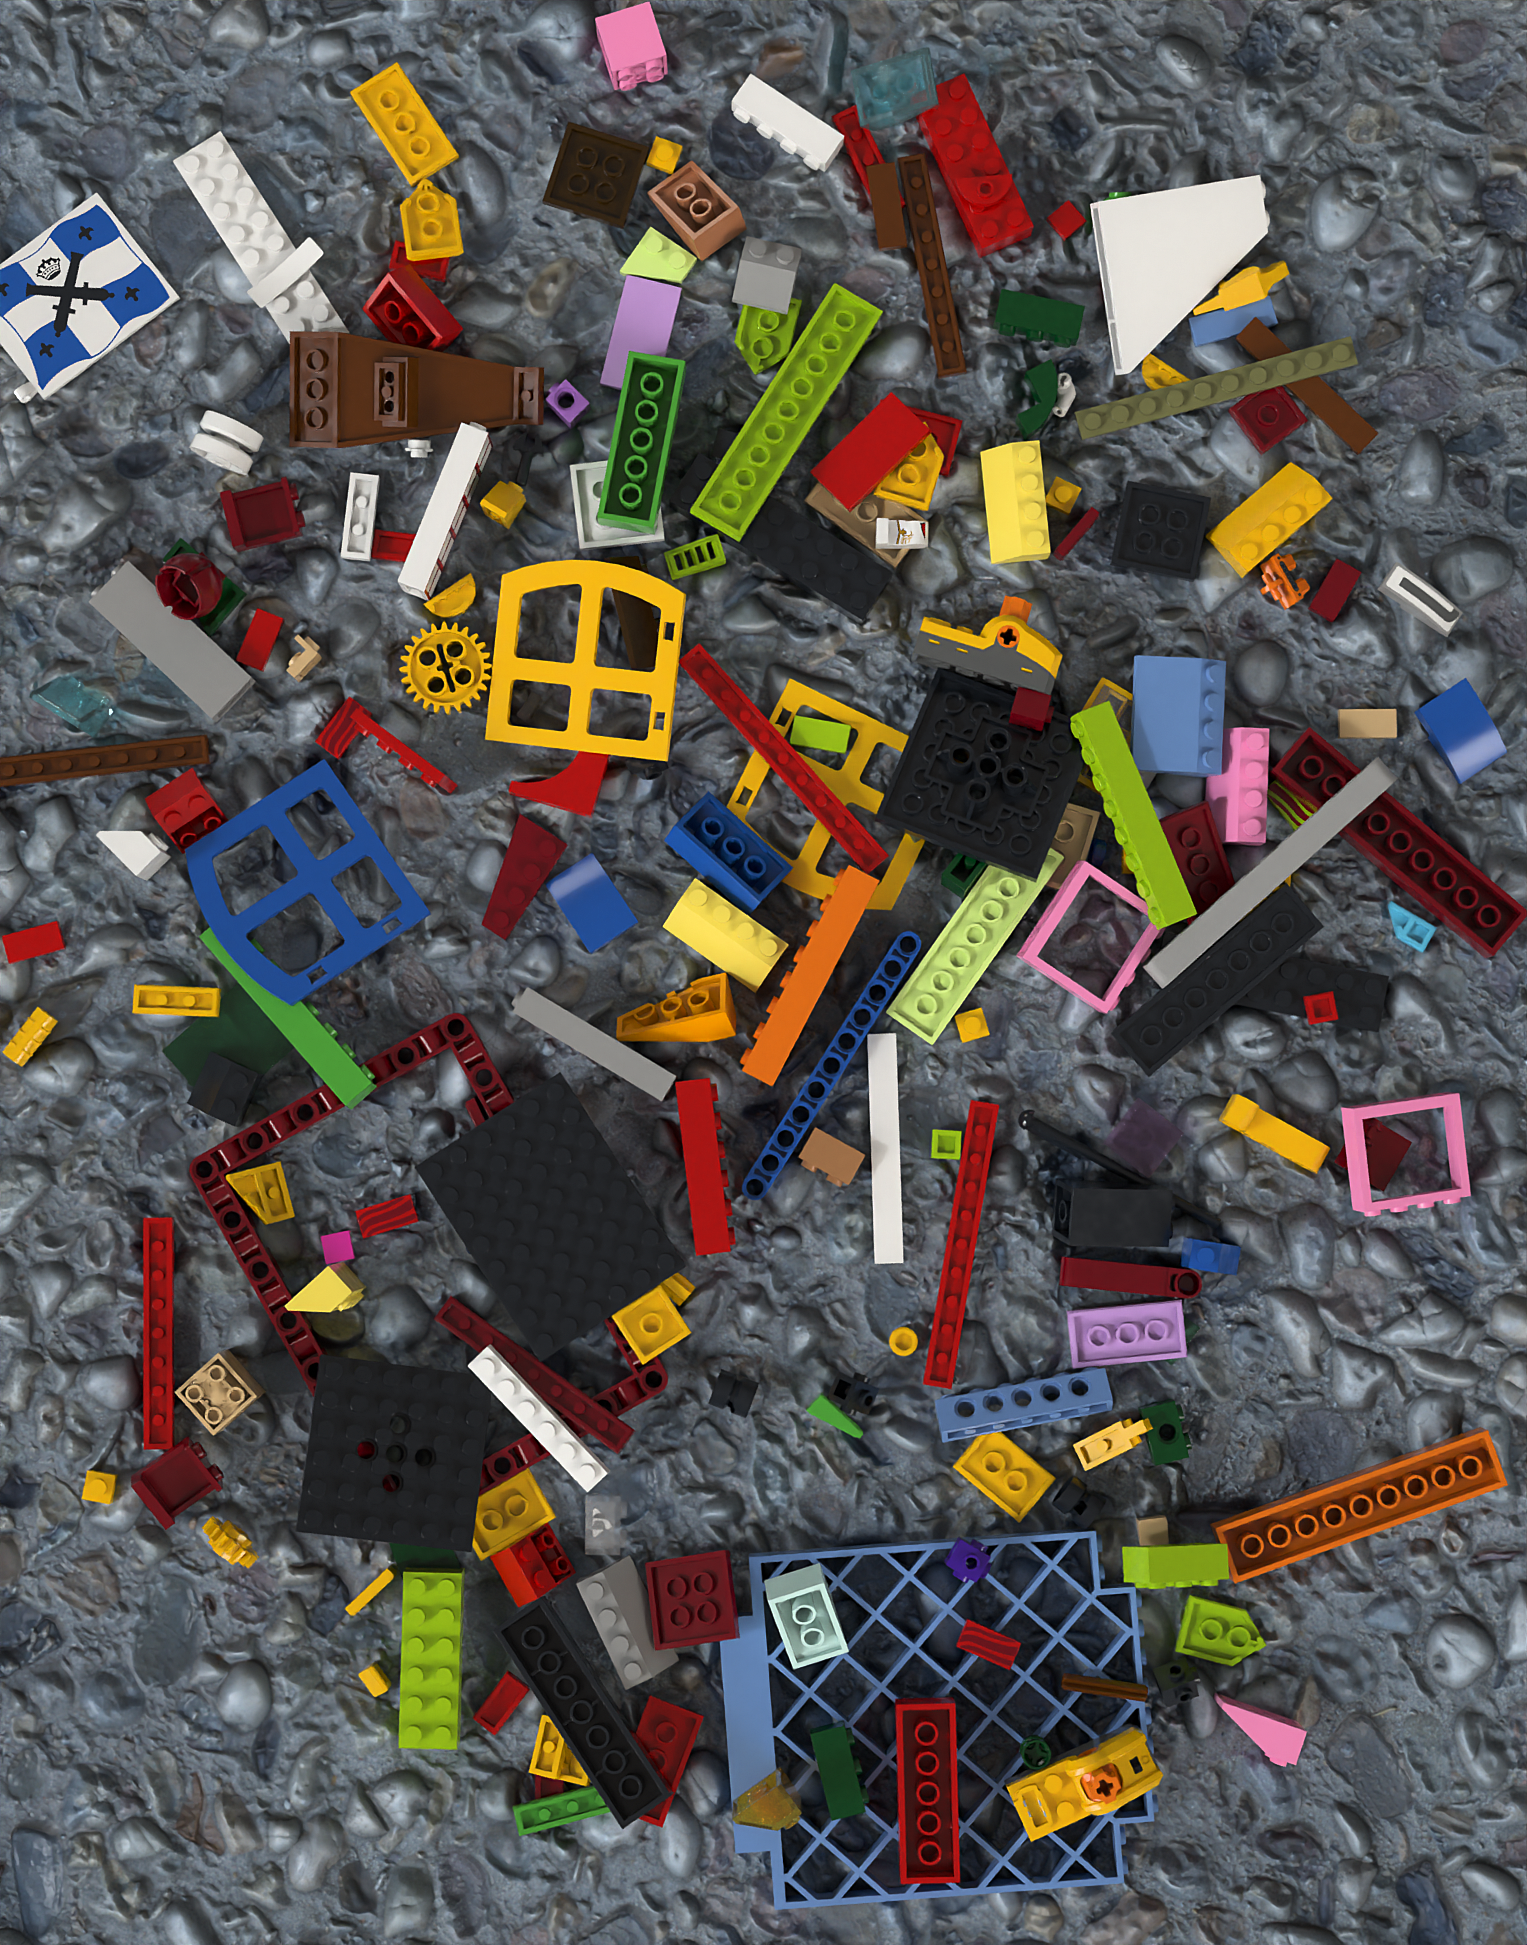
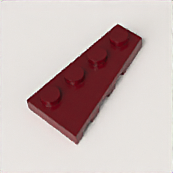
(523, 872)

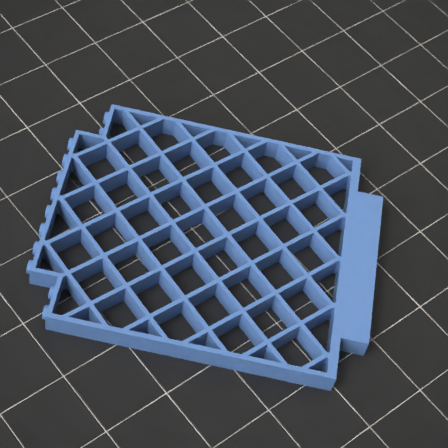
(752, 1728)

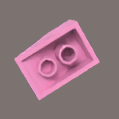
(1273, 1733)

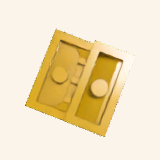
(556, 1757)

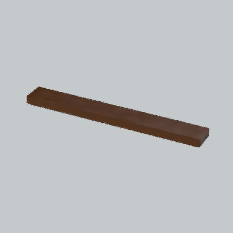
(931, 265)
(104, 760)

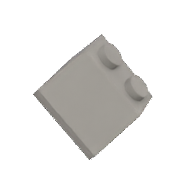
(767, 275)

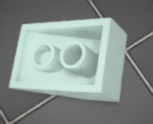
(806, 1616)

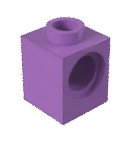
(570, 415)

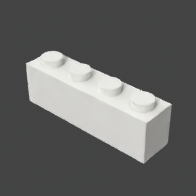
(787, 123)

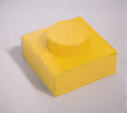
(664, 155)
(1062, 495)
(971, 1025)
(99, 1486)

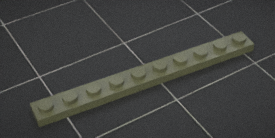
(1216, 388)

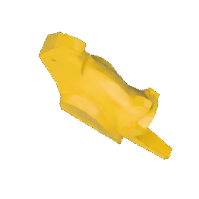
(1245, 287)

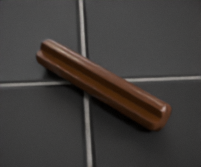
(1104, 1687)

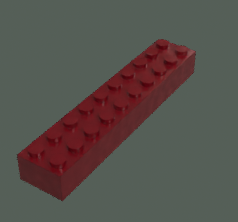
(1404, 848)

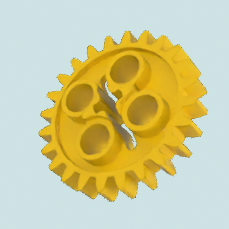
(470, 660)

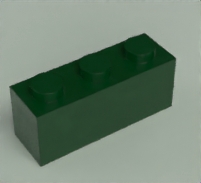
(1038, 318)
(839, 1770)

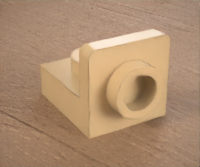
(302, 663)

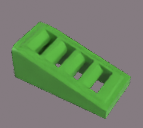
(829, 1412)

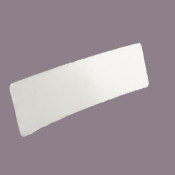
(286, 273)

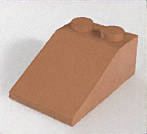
(698, 210)

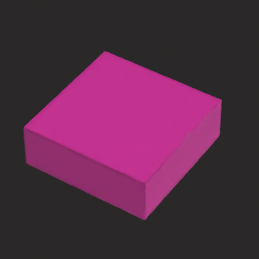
(338, 1247)

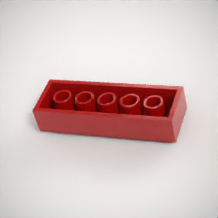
(968, 149)
(703, 1166)
(927, 1790)

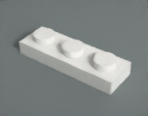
(360, 516)

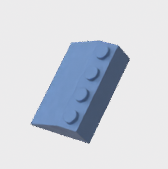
(1178, 715)

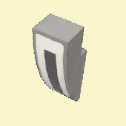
(1420, 599)

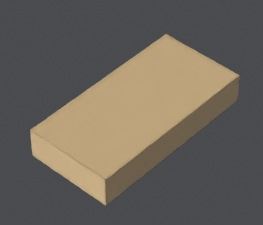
(1367, 724)

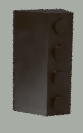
(636, 621)

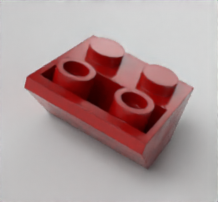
(186, 809)
(533, 1565)

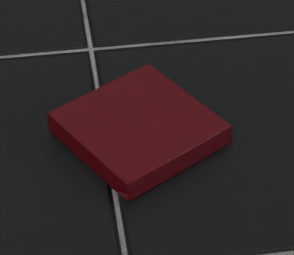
(1267, 417)

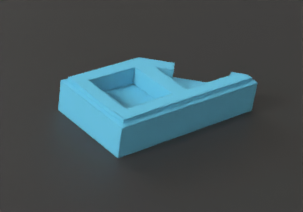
(1410, 928)

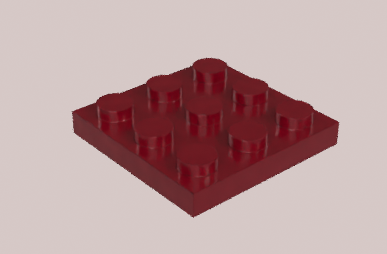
(692, 1600)

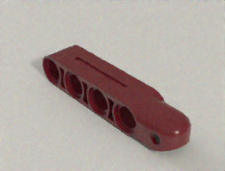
(1129, 1277)

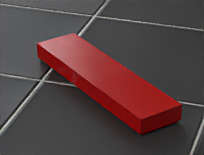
(859, 144)

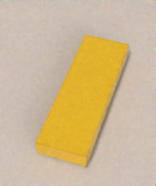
(176, 1000)

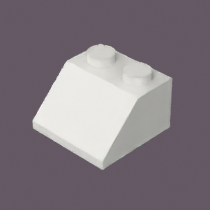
(137, 850)

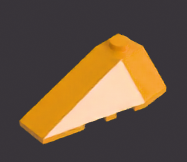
(693, 1015)

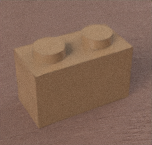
(830, 1156)

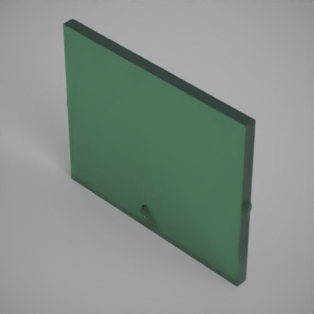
(238, 1034)

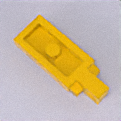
(1110, 1442)

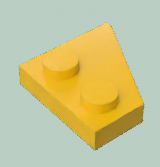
(264, 1192)

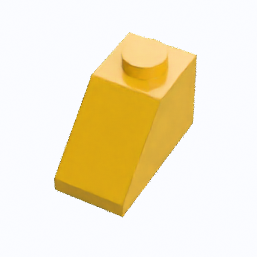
(503, 503)

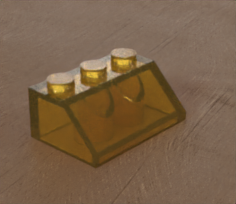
(769, 1803)

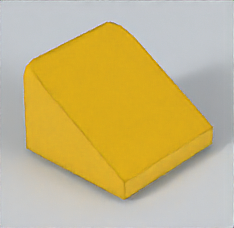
(375, 1679)

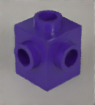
(961, 1552)

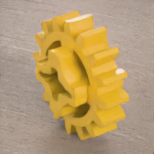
(230, 1542)

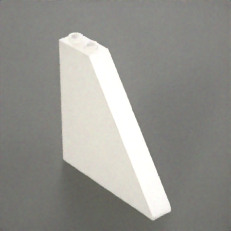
(1168, 253)

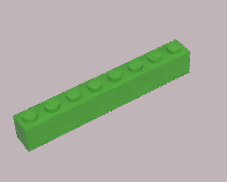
(305, 1032)

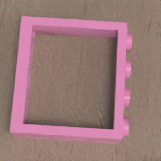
(1052, 916)
(1357, 1157)

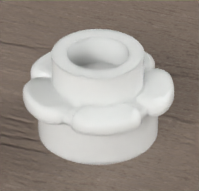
(419, 447)

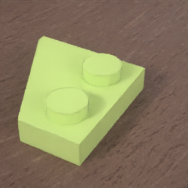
(658, 259)

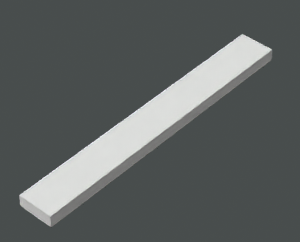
(885, 1148)

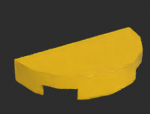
(1159, 374)
(454, 599)

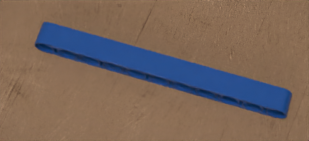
(841, 1055)

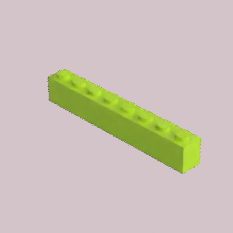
(1132, 815)

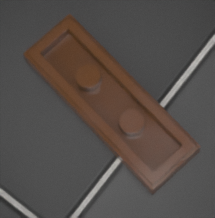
(886, 206)

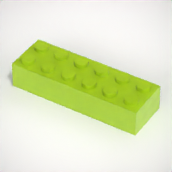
(431, 1658)

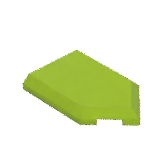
(766, 335)
(1217, 1632)

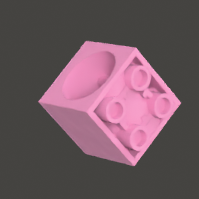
(632, 46)

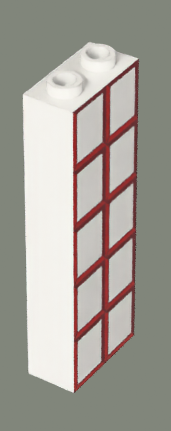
(446, 511)

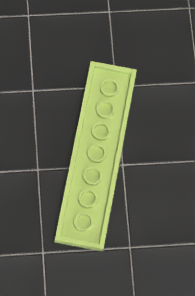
(966, 948)

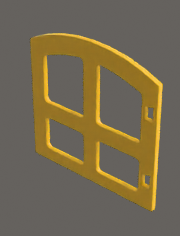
(583, 673)
(844, 785)

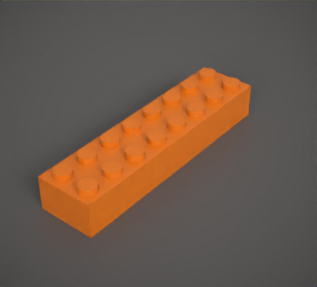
(810, 975)

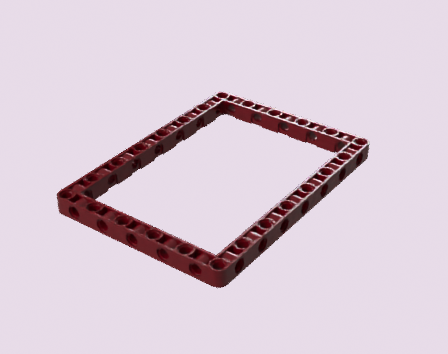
(272, 1288)

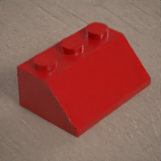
(411, 312)

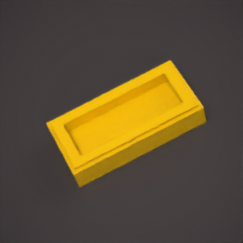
(371, 1590)

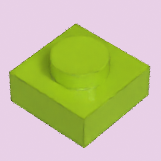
(946, 1144)

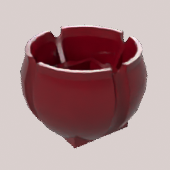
(189, 585)

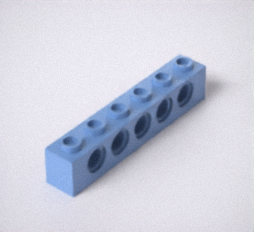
(1012, 1416)

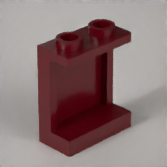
(263, 515)
(176, 1480)

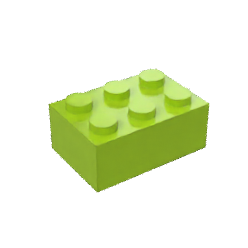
(1175, 1565)

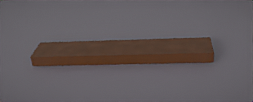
(1312, 391)

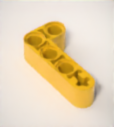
(1273, 1133)

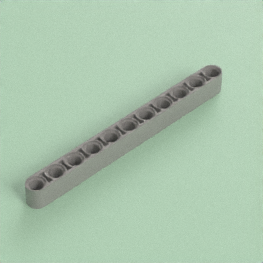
(1270, 872)

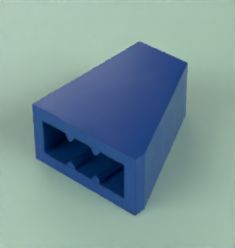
(1210, 1256)

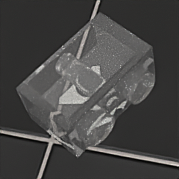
(603, 1523)

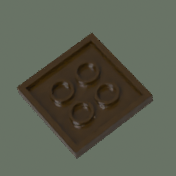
(595, 175)

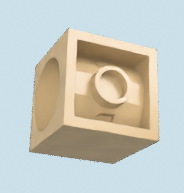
(220, 1392)

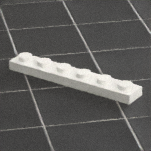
(538, 1418)

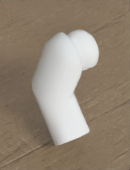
(1065, 394)

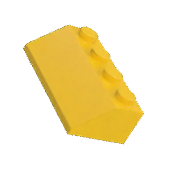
(1268, 518)

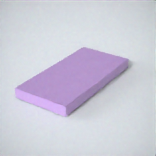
(641, 325)
(1126, 1333)

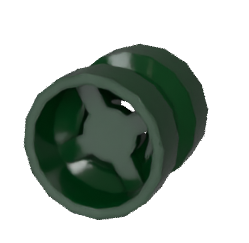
(1037, 1756)

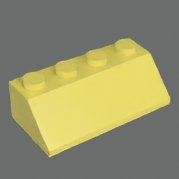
(1015, 502)
(725, 935)
(330, 1291)

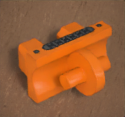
(1280, 581)

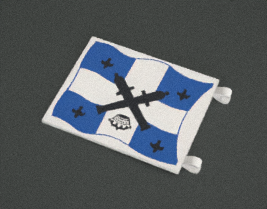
(76, 297)

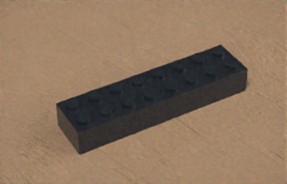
(795, 549)
(583, 1711)

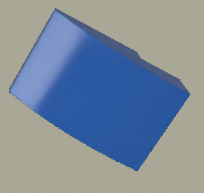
(1461, 730)
(591, 903)

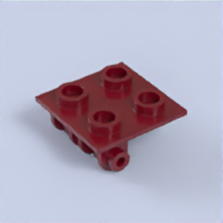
(1383, 1151)

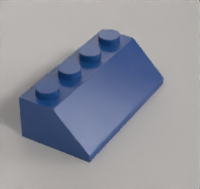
(728, 853)

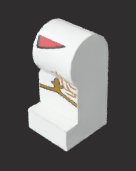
(901, 534)

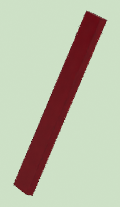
(540, 1377)

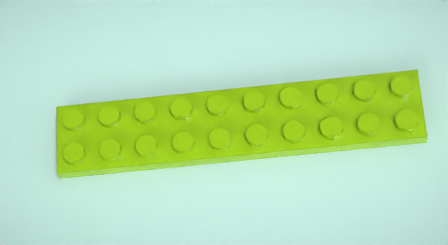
(786, 412)

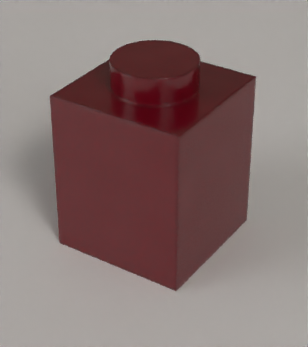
(1031, 709)

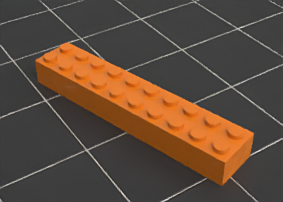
(1360, 1504)

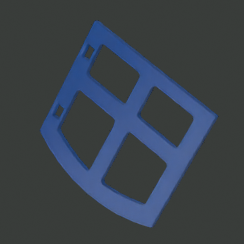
(312, 878)

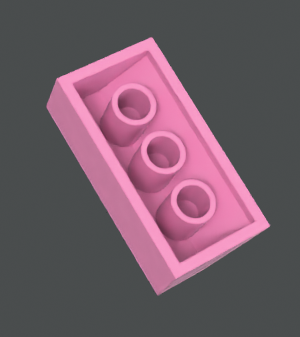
(1240, 792)

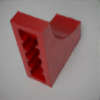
(571, 790)

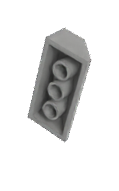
(624, 1621)

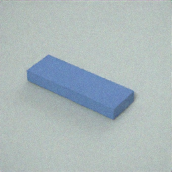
(1227, 324)

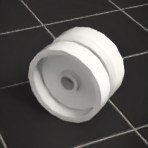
(226, 442)

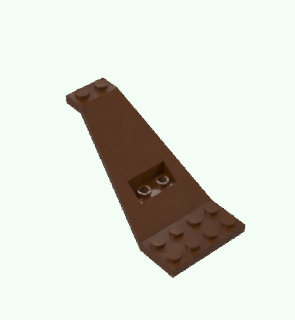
(346, 391)

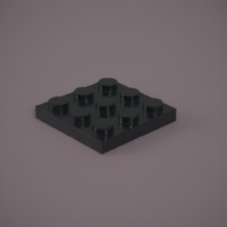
(1160, 531)

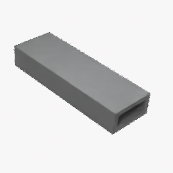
(170, 642)
(594, 1043)

